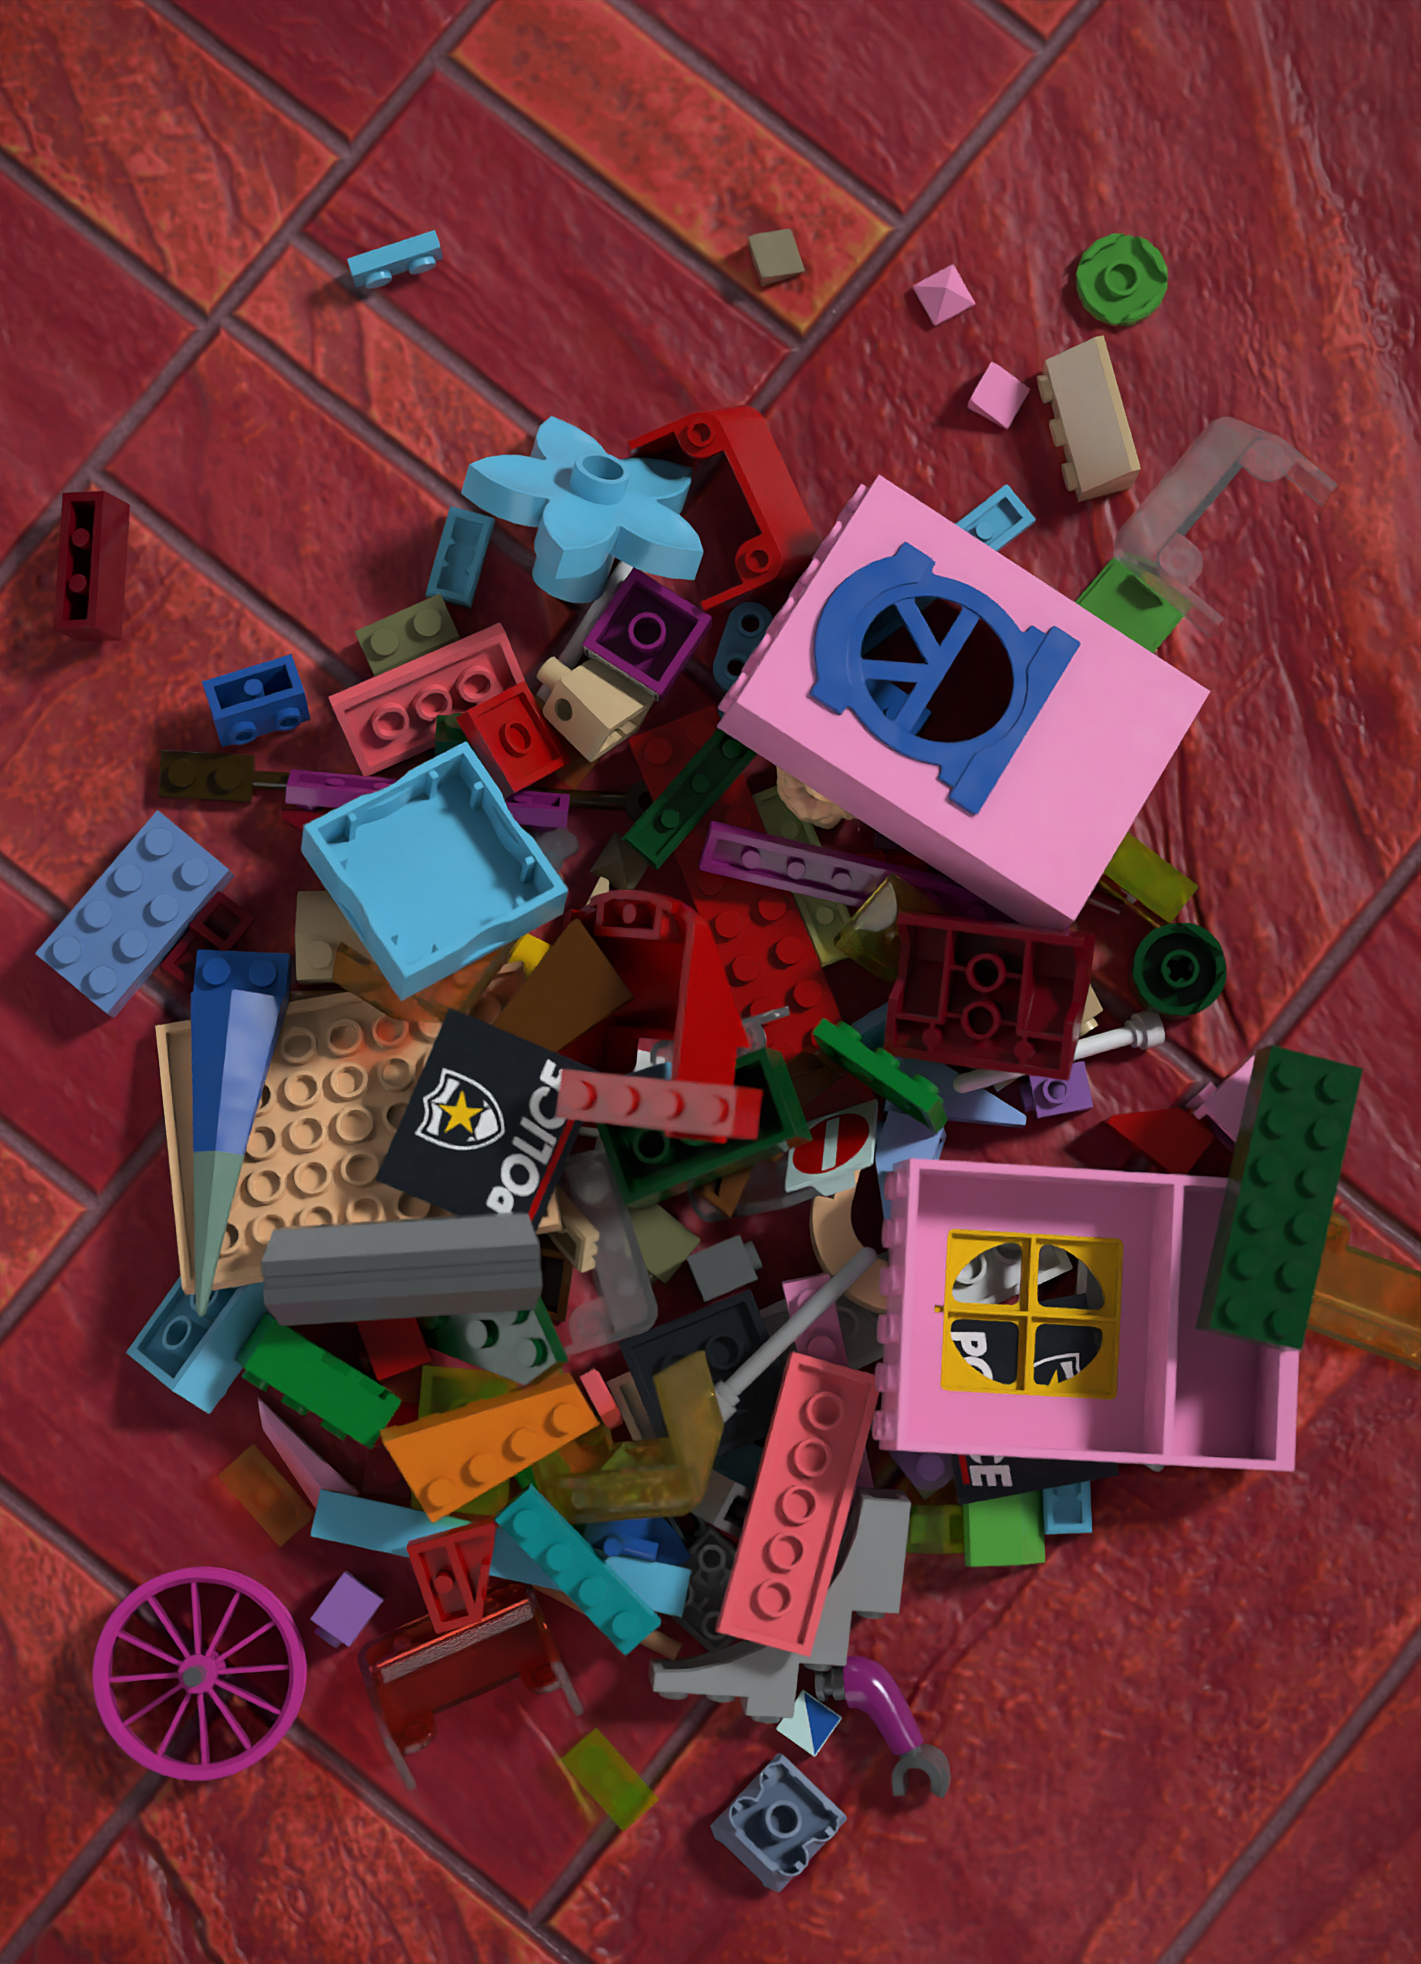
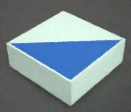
(810, 1723)

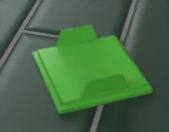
(1130, 606)

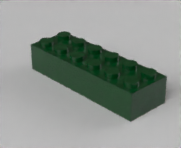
(1279, 1198)

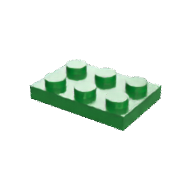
(881, 1074)

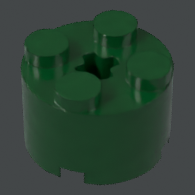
(1203, 968)

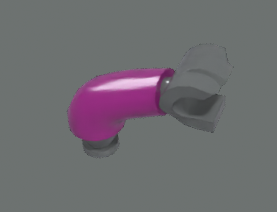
(873, 1690)

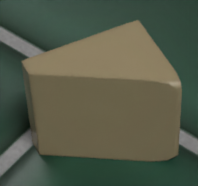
(775, 256)

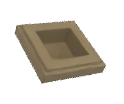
(619, 865)

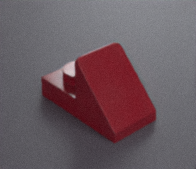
(381, 1471)

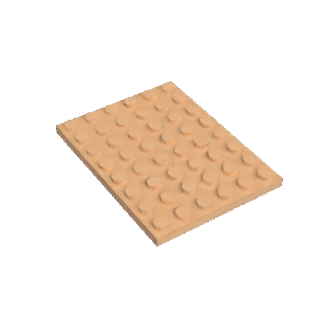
(318, 1128)

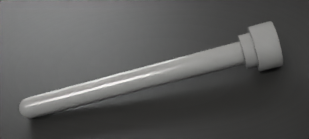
(728, 1391)

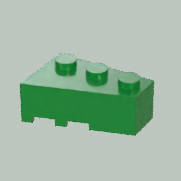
(317, 1382)

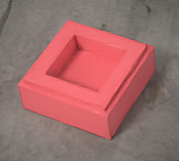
(602, 1399)

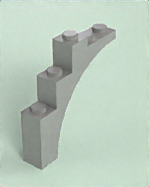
(863, 1580)

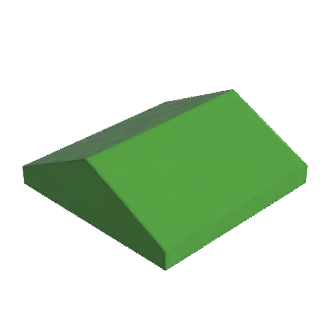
(1004, 1531)

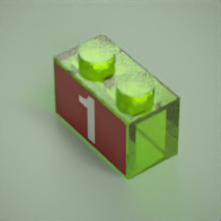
(1147, 881)

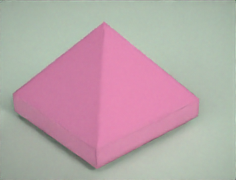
(944, 295)

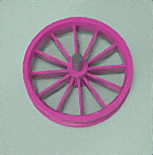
(199, 1672)

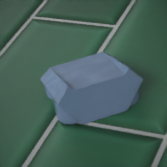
(778, 1823)

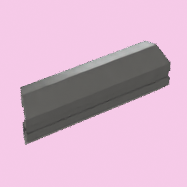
(402, 1268)

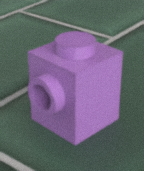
(1057, 1097)

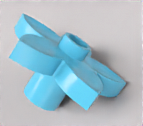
(589, 510)

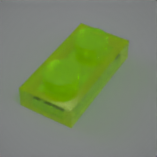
(610, 1779)

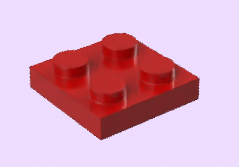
(513, 739)

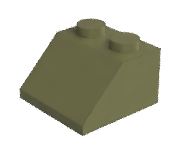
(407, 635)

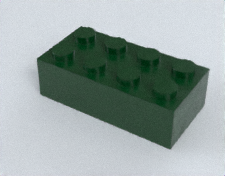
(657, 1166)

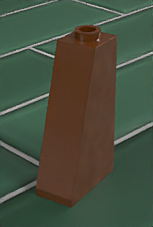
(565, 993)

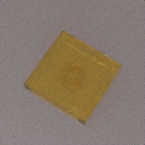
(873, 932)

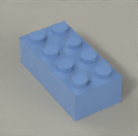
(134, 914)

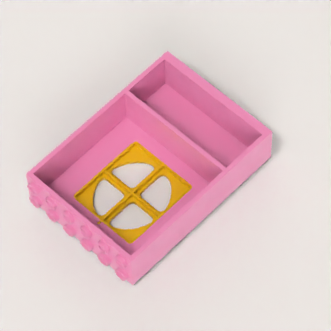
(1156, 1381)

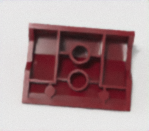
(988, 994)

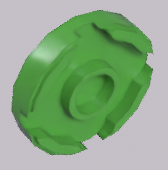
(1121, 279)

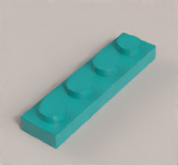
(577, 1569)

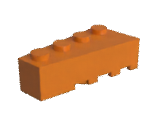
(478, 1446)

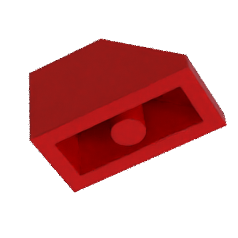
(1164, 1137)

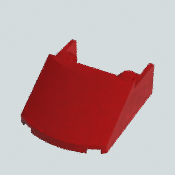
(678, 986)

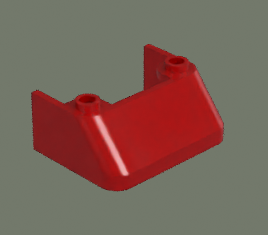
(787, 535)

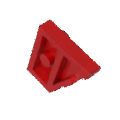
(454, 1572)

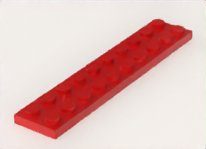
(752, 924)

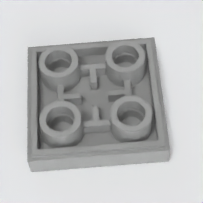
(711, 1567)

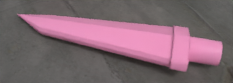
(302, 1460)

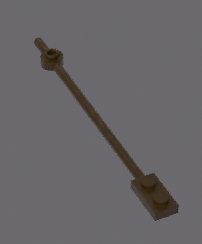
(234, 779)

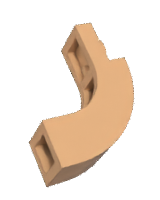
(837, 1243)

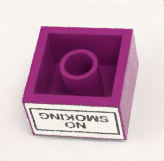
(647, 634)

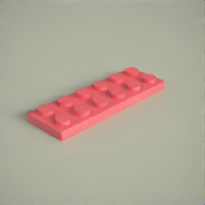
(799, 1504)

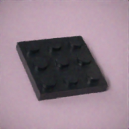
(729, 1336)

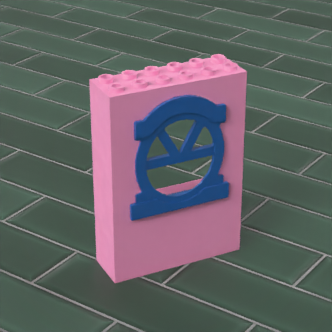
(1009, 814)

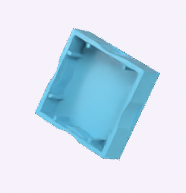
(433, 871)

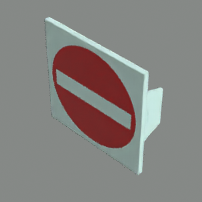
(839, 1147)

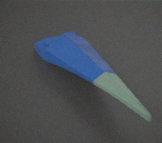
(234, 1032)

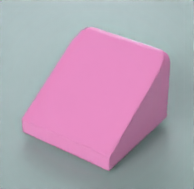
(998, 396)

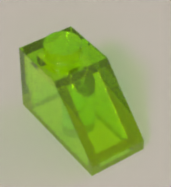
(935, 1529)

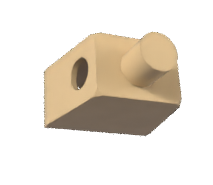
(592, 705)

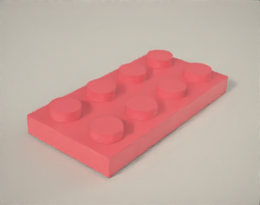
(398, 710)

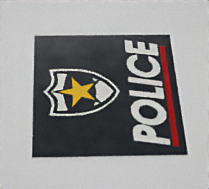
(483, 1124)
(1058, 1355)

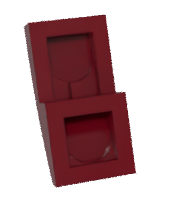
(216, 927)

